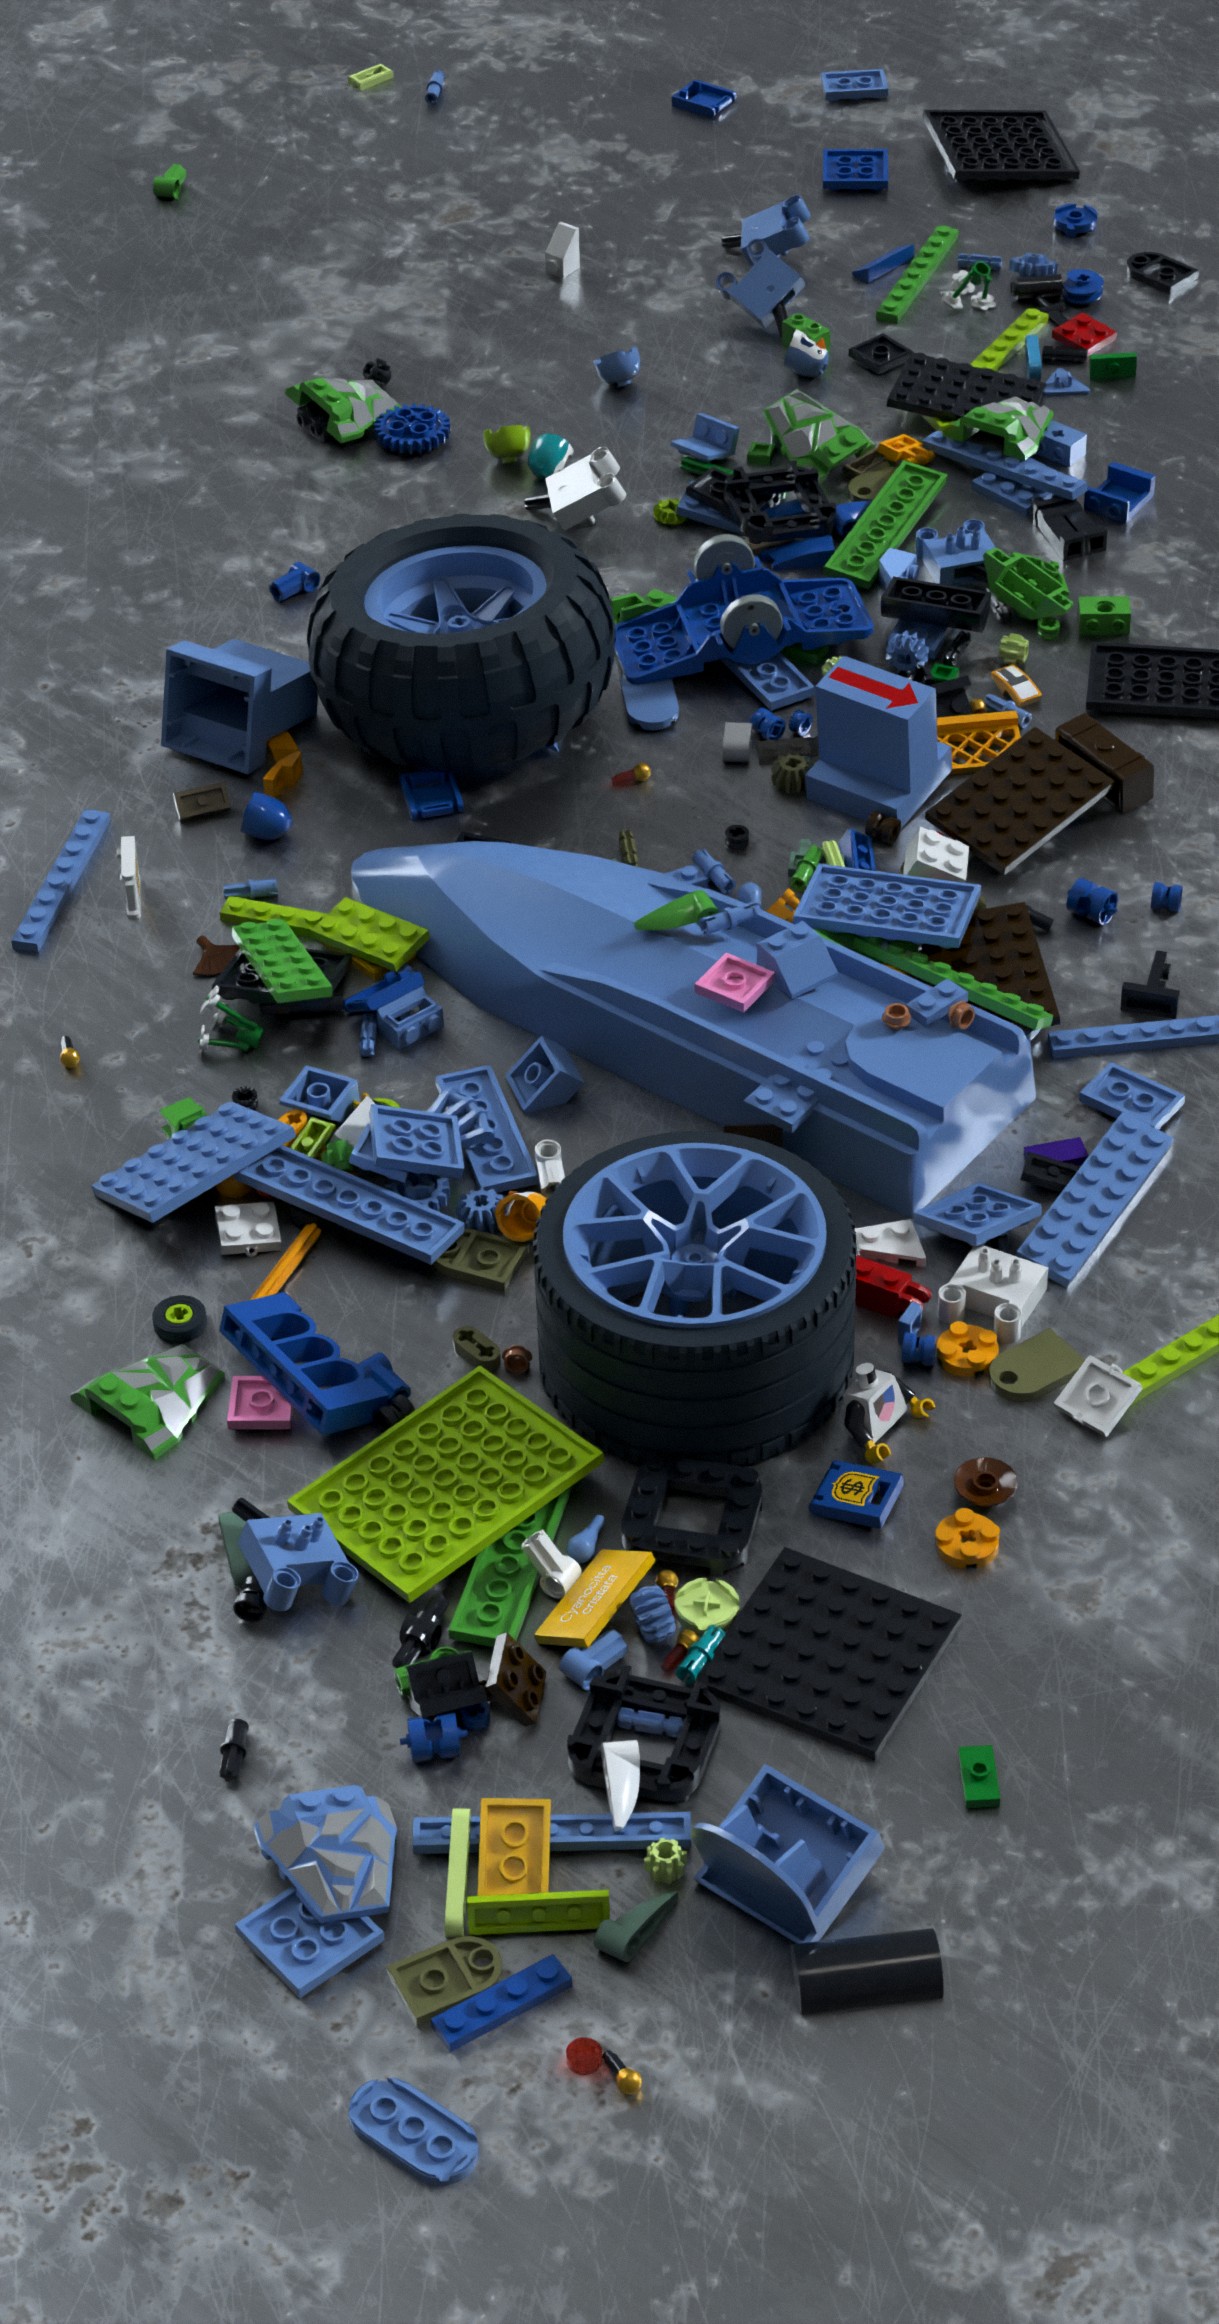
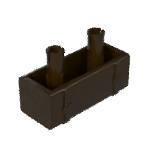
(1111, 756)

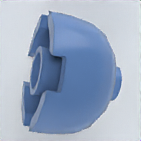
(619, 367)

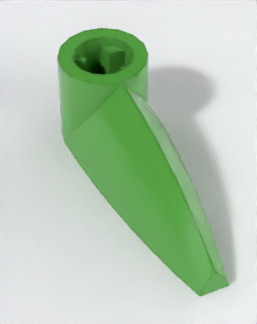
(678, 912)

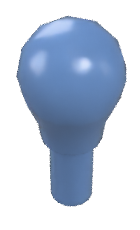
(750, 892)
(582, 1546)

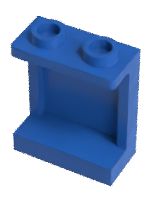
(1121, 493)

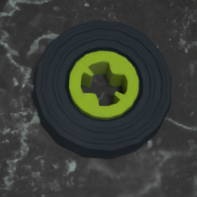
(184, 1330)

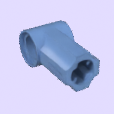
(585, 1663)

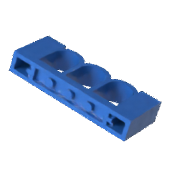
(345, 1406)

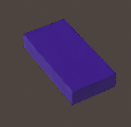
(1068, 1151)

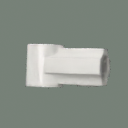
(548, 1166)
(556, 1570)

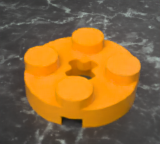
(964, 1336)
(967, 1525)

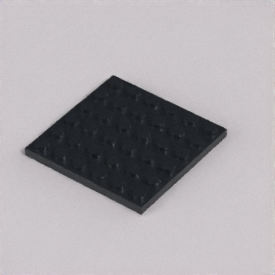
(1000, 145)
(829, 1652)

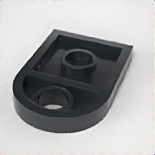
(1160, 271)

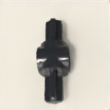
(421, 1631)

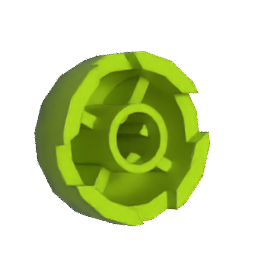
(507, 442)

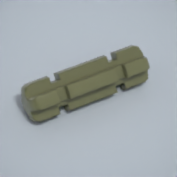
(628, 848)

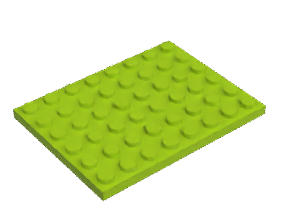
(446, 1482)

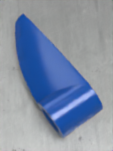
(848, 515)

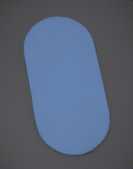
(650, 704)
(413, 2131)

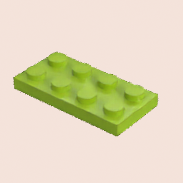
(370, 934)

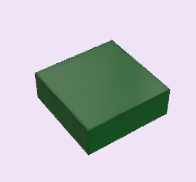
(944, 673)

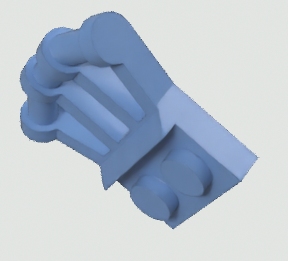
(475, 1116)

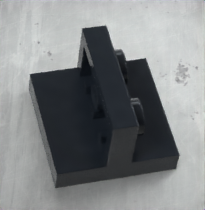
(952, 698)
(444, 1684)

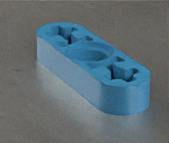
(1033, 357)

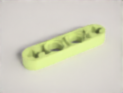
(457, 1873)

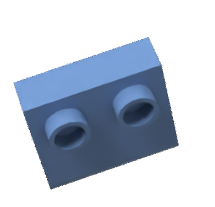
(786, 1856)

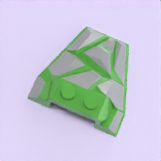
(350, 404)
(1013, 418)
(814, 433)
(154, 1395)

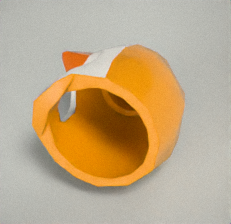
(521, 1216)

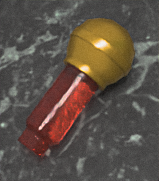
(977, 706)
(639, 772)
(668, 1581)
(684, 1641)

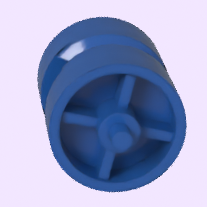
(1089, 900)
(433, 1737)

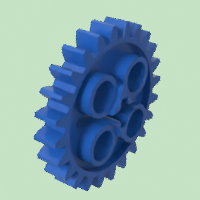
(412, 428)

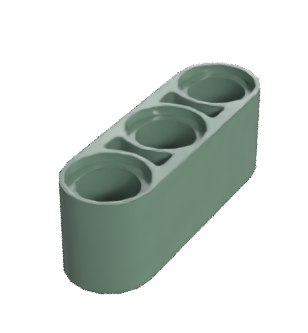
(231, 1529)

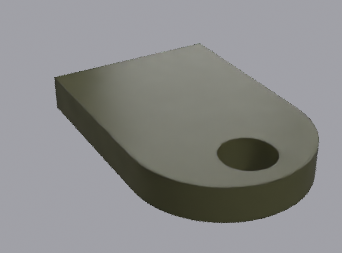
(869, 484)
(483, 1259)
(1035, 1367)
(444, 1976)

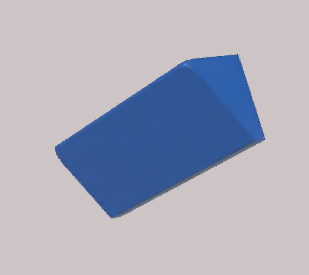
(885, 263)
(857, 850)

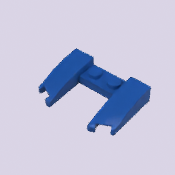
(802, 554)

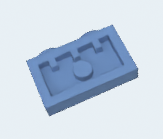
(710, 439)

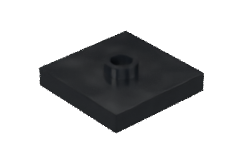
(880, 353)

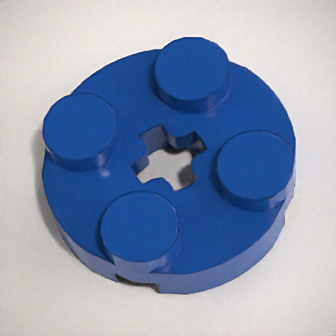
(1075, 220)

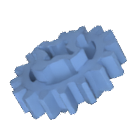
(1032, 265)
(423, 1189)

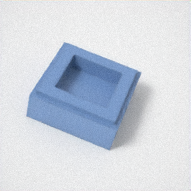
(910, 1321)

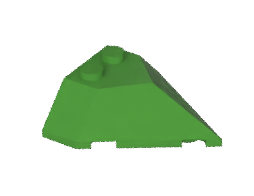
(1027, 584)

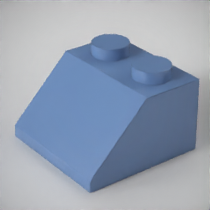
(797, 959)
(544, 1076)
(322, 1094)

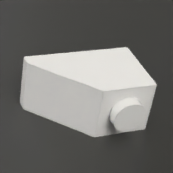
(563, 251)

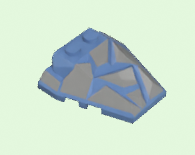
(333, 1850)

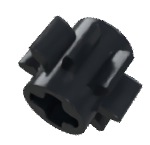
(377, 371)

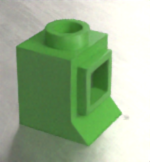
(628, 607)
(180, 1116)

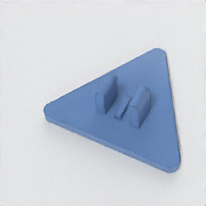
(1064, 384)

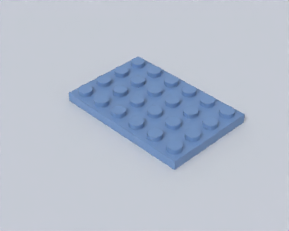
(888, 905)
(192, 1161)

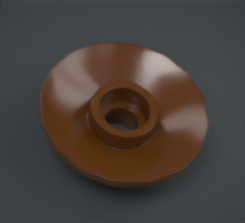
(985, 1481)

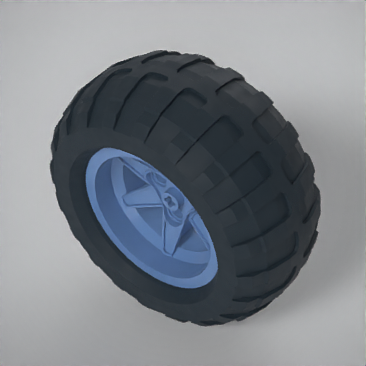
(461, 641)

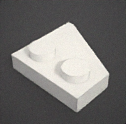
(890, 1242)

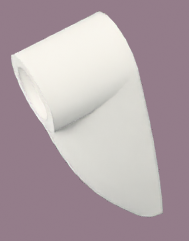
(622, 1778)

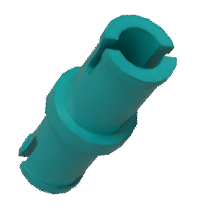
(699, 1654)

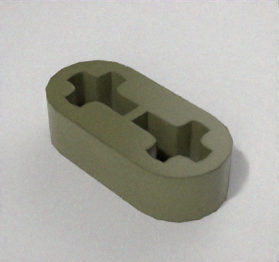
(480, 1346)

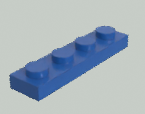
(501, 2002)

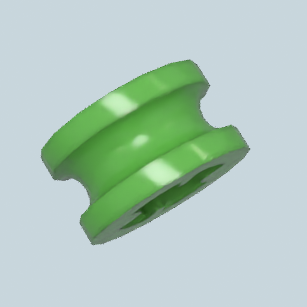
(1048, 628)

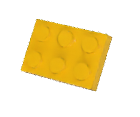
(514, 1846)

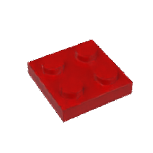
(1084, 333)

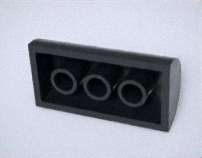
(936, 604)
(867, 1971)

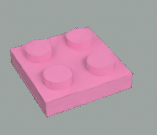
(734, 982)
(257, 1405)

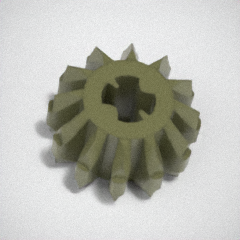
(790, 771)

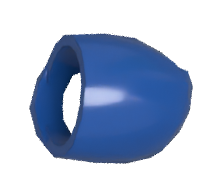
(265, 818)

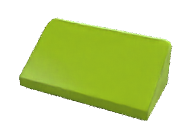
(313, 1137)

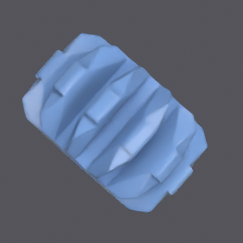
(906, 652)
(478, 1210)
(652, 1614)

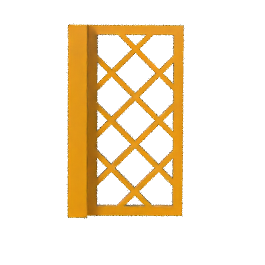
(974, 727)

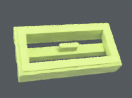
(370, 77)

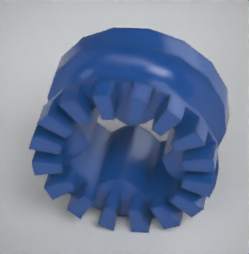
(800, 722)
(480, 1721)

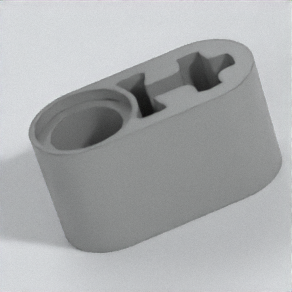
(737, 742)

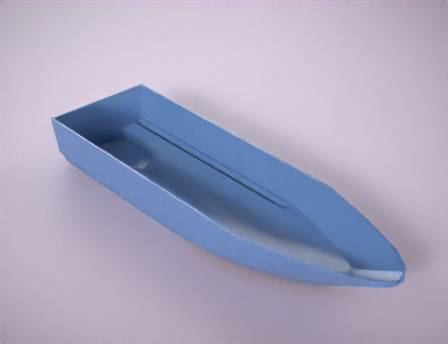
(558, 955)

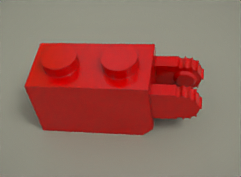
(886, 1288)

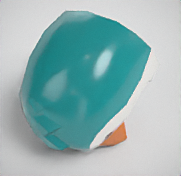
(548, 455)

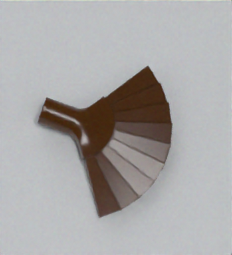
(214, 957)

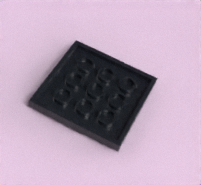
(242, 981)

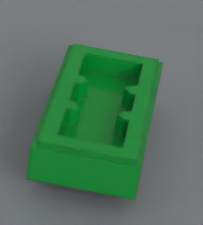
(1112, 365)
(979, 1776)

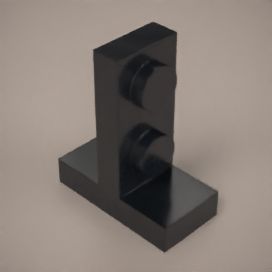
(1154, 997)

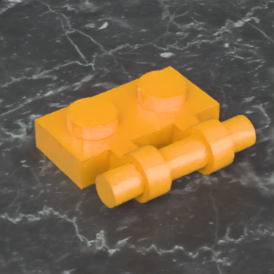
(906, 449)

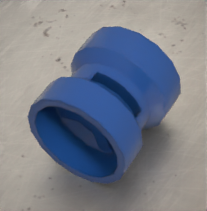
(767, 725)
(1166, 897)
(925, 1352)

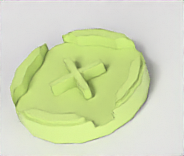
(706, 1604)

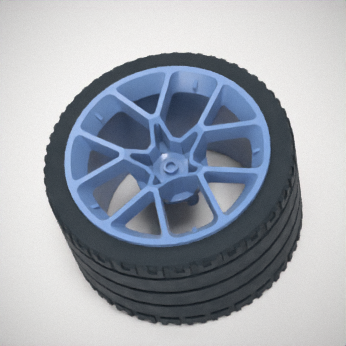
(695, 1222)

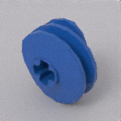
(1082, 286)

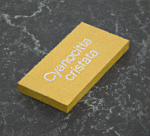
(594, 1598)

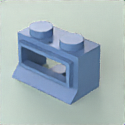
(410, 1027)

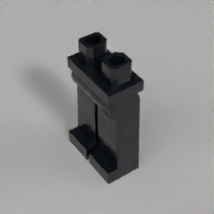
(1067, 527)

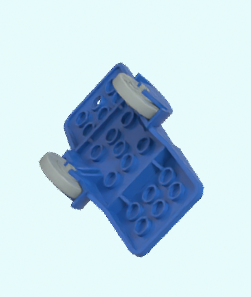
(737, 614)

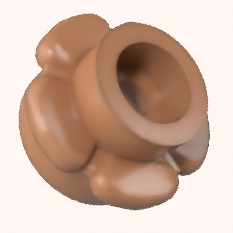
(961, 1015)
(896, 1016)
(516, 1359)

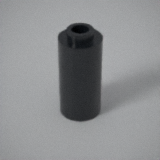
(1032, 286)

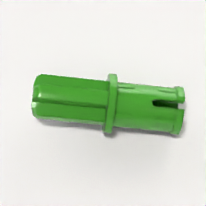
(806, 868)

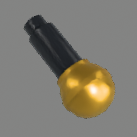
(69, 1056)
(627, 2080)

